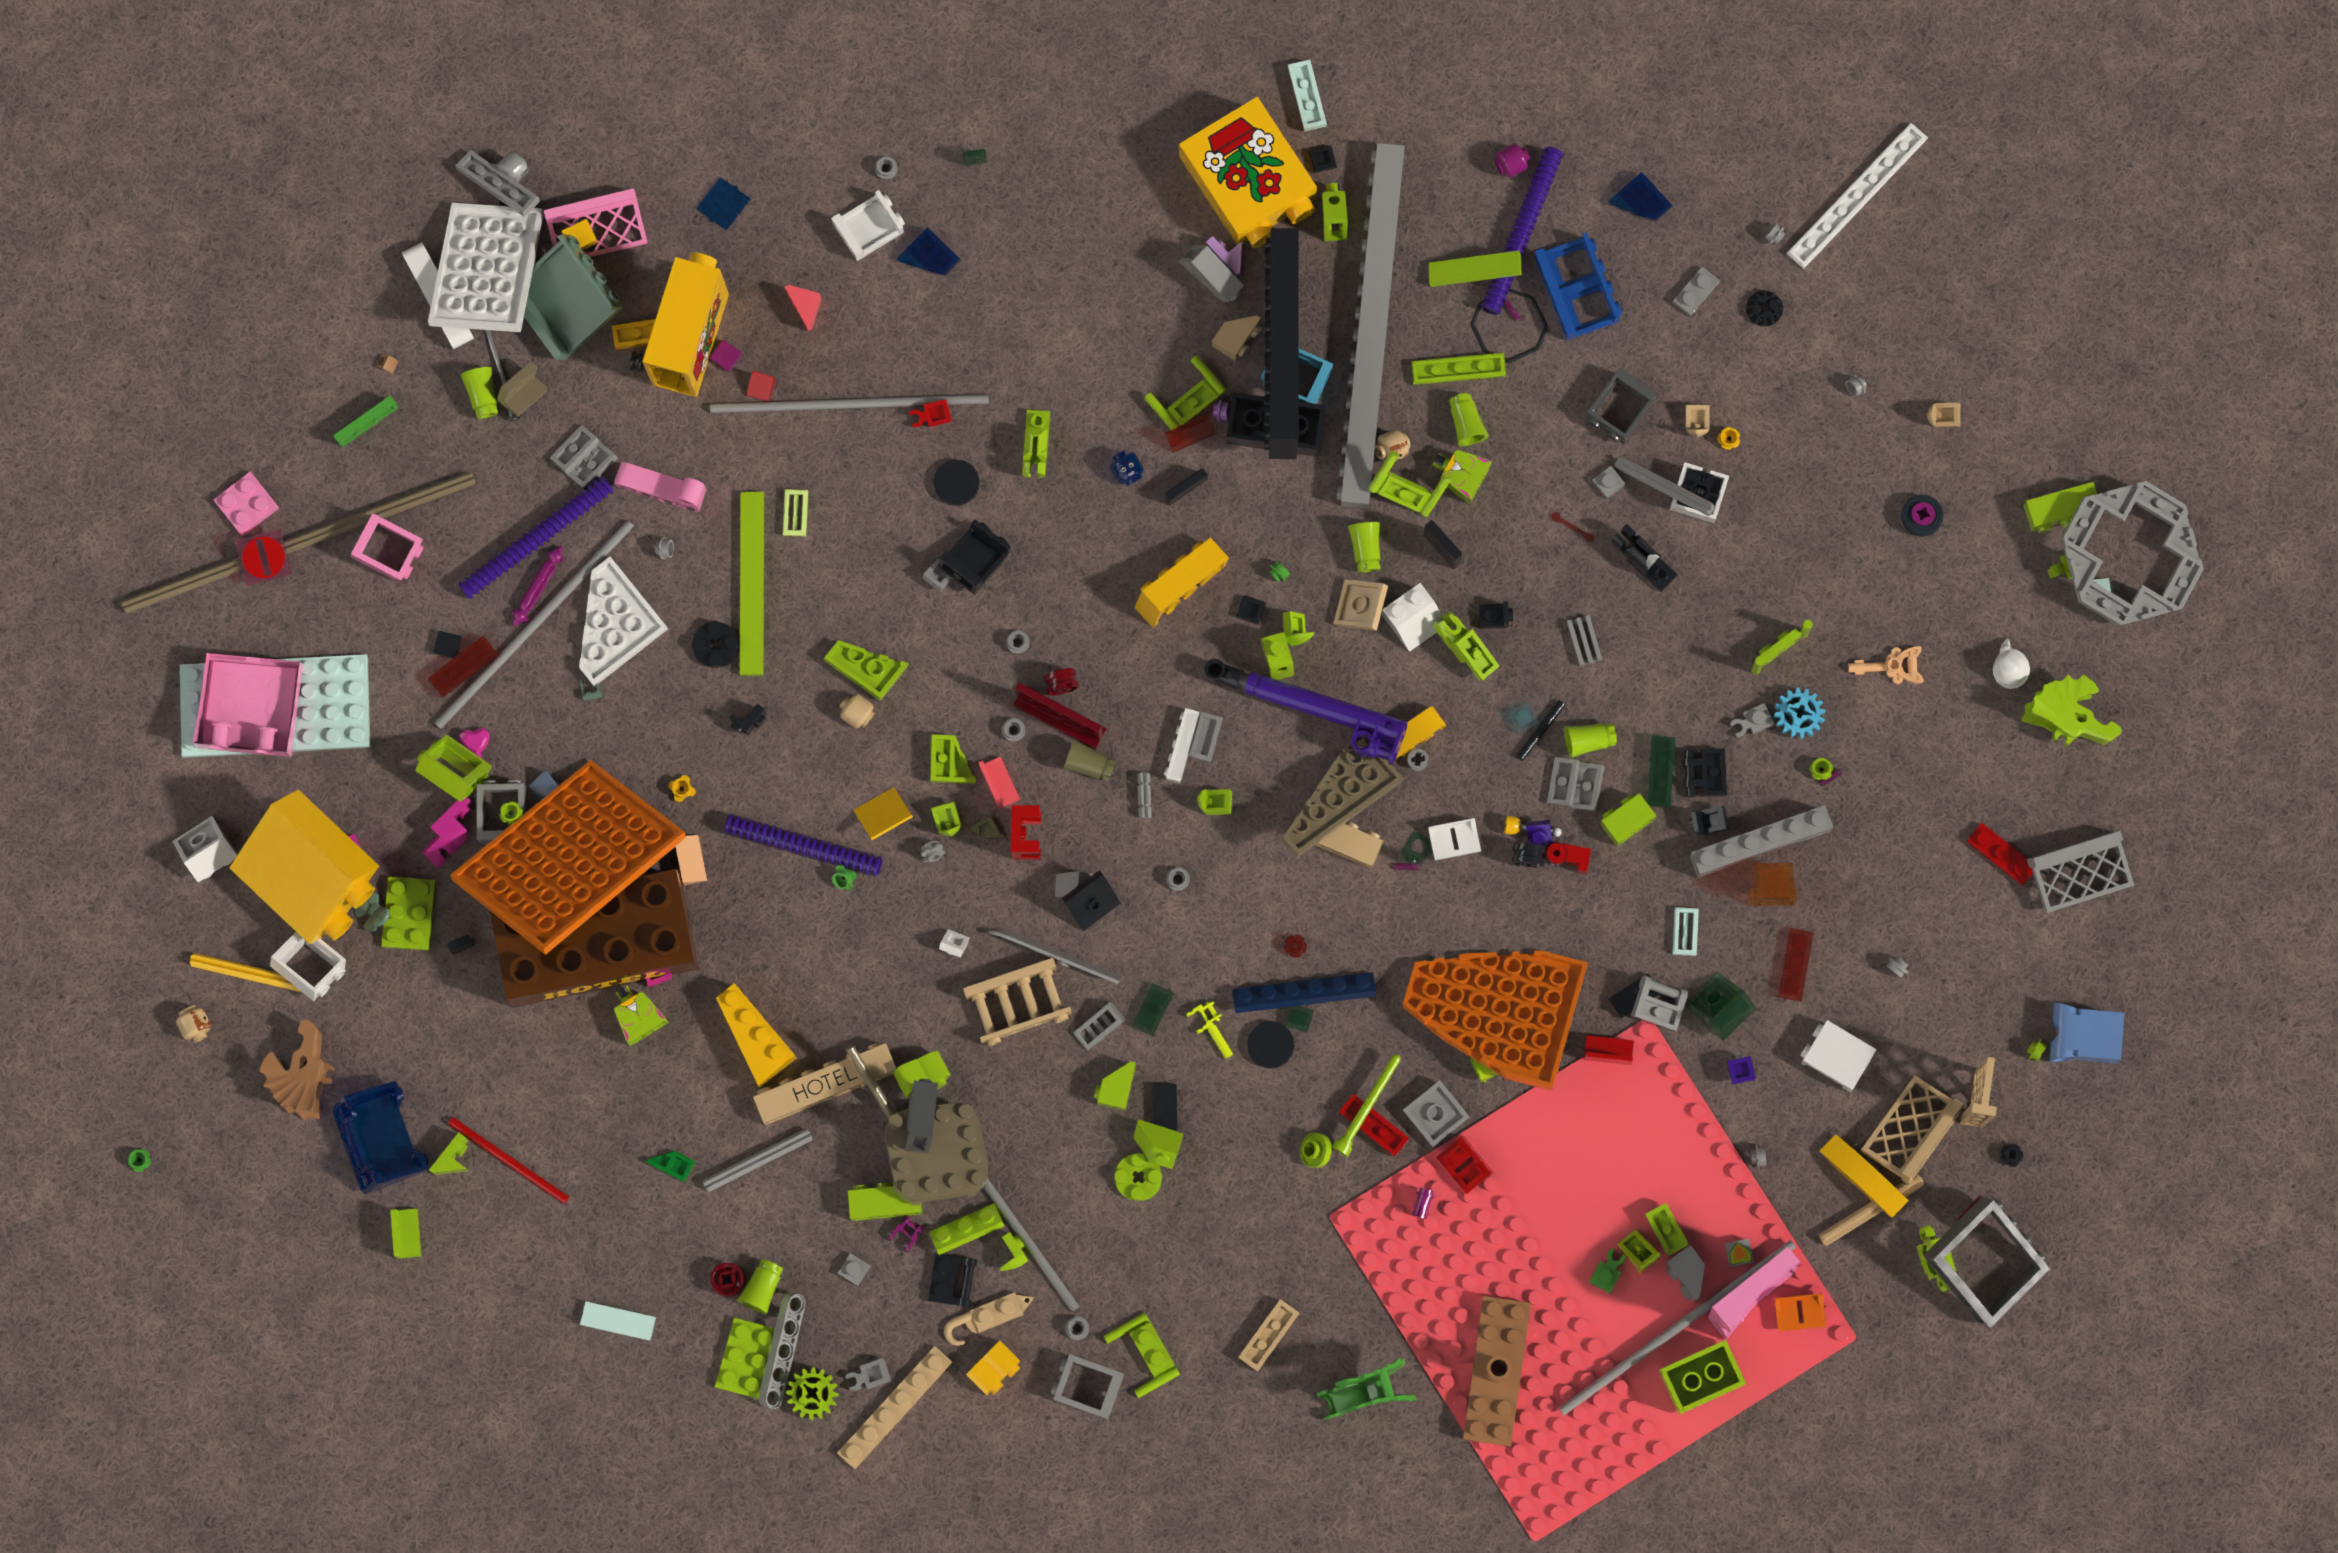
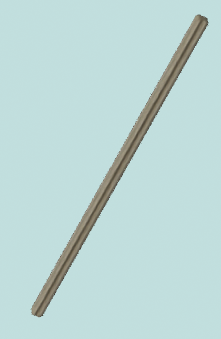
(302, 541)

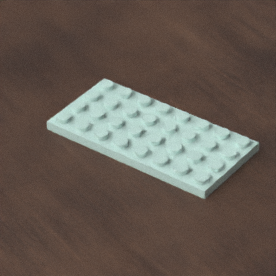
(329, 710)

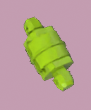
(1928, 1236)

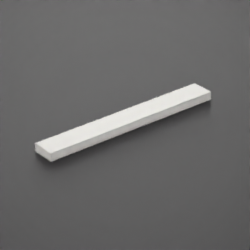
(1857, 195)

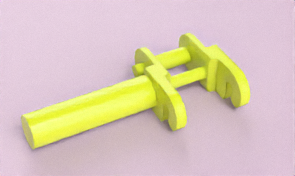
(1212, 1029)

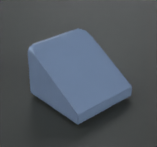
(543, 785)

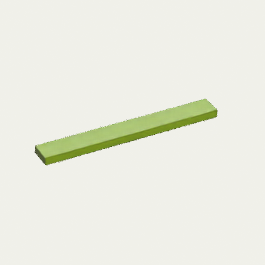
(752, 584)

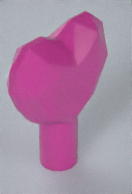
(475, 740)

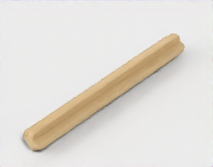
(1864, 1214)

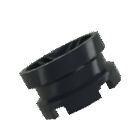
(1528, 855)

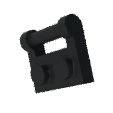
(944, 1280)

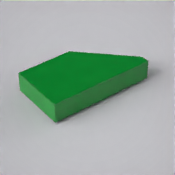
(673, 1164)

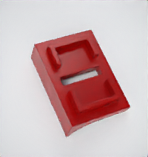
(1473, 1173)

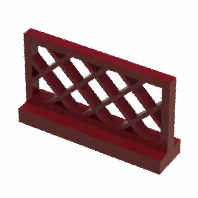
(1058, 716)

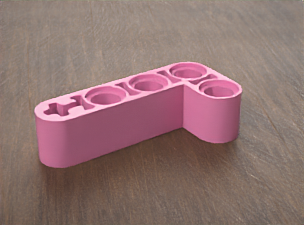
(660, 486)

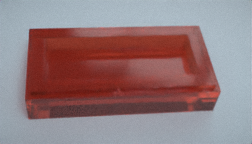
(1189, 433)

